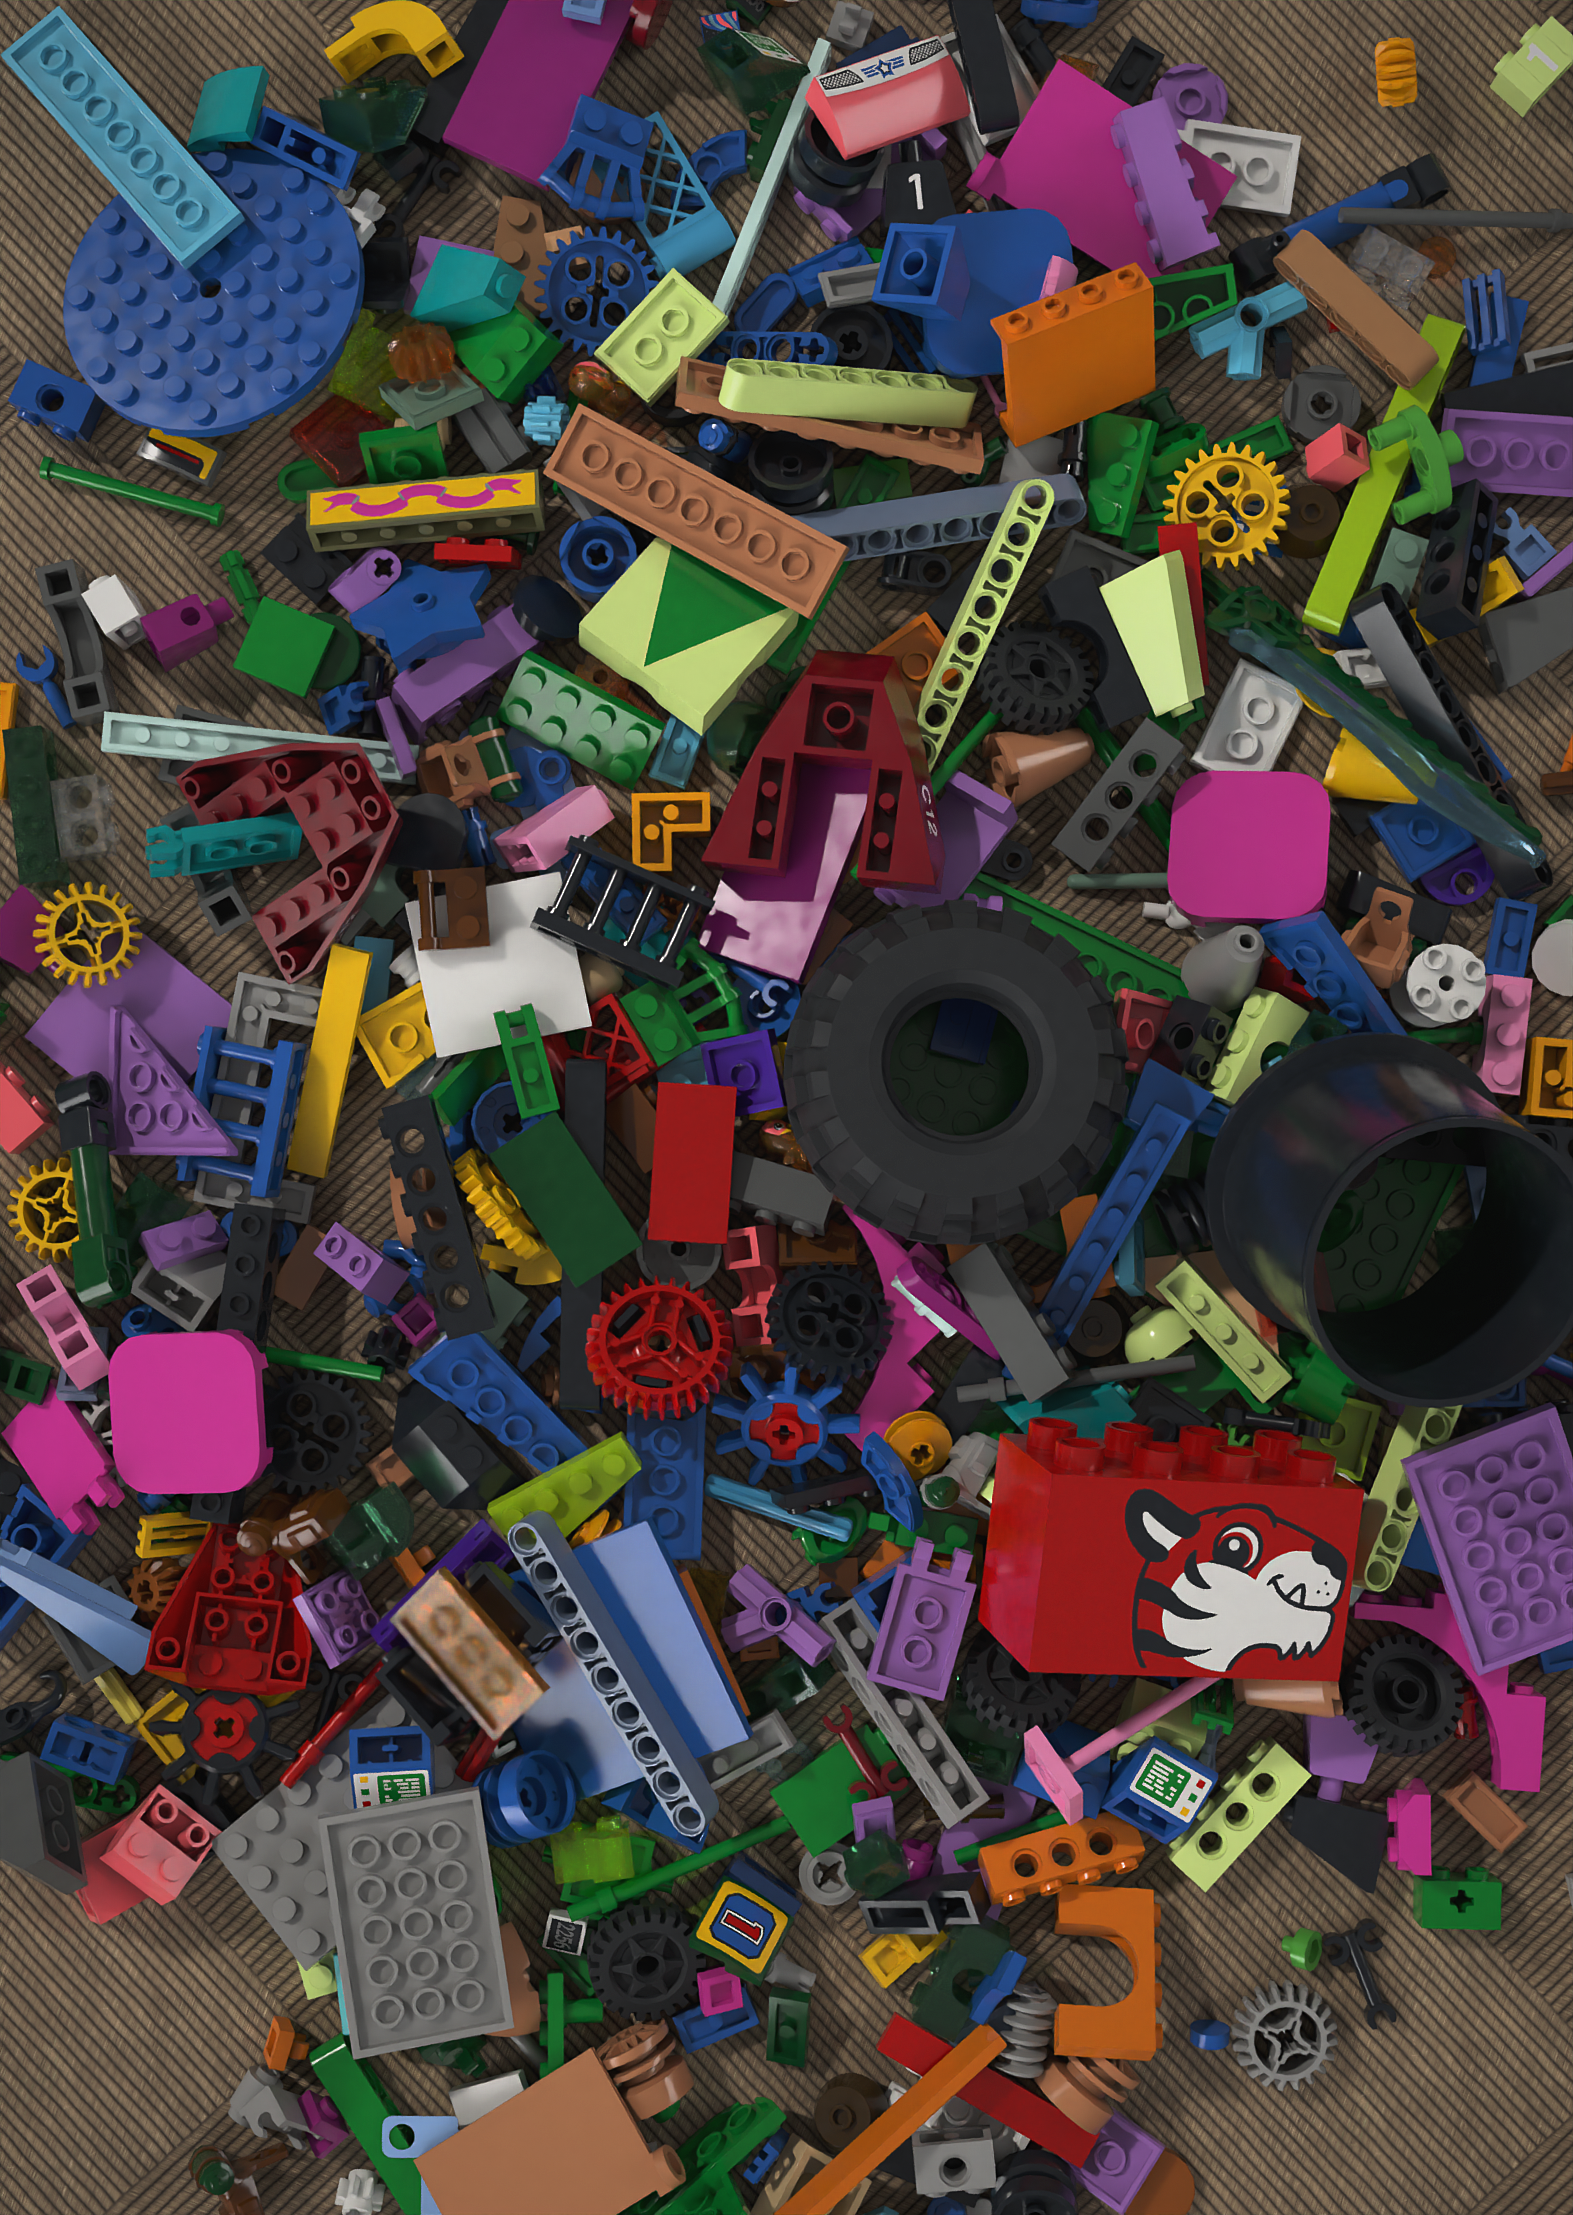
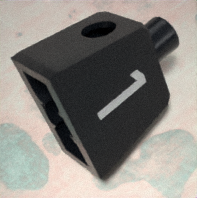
(914, 189)

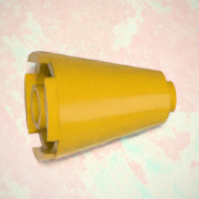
(1360, 775)

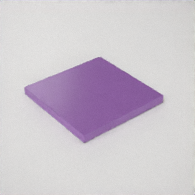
(156, 991)

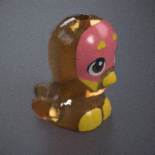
(596, 385)
(779, 1141)

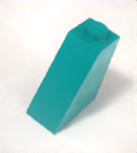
(466, 289)

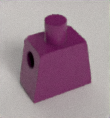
(170, 630)
(17, 929)

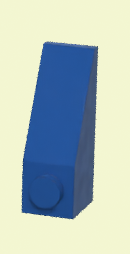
(305, 147)

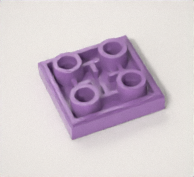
(338, 1617)

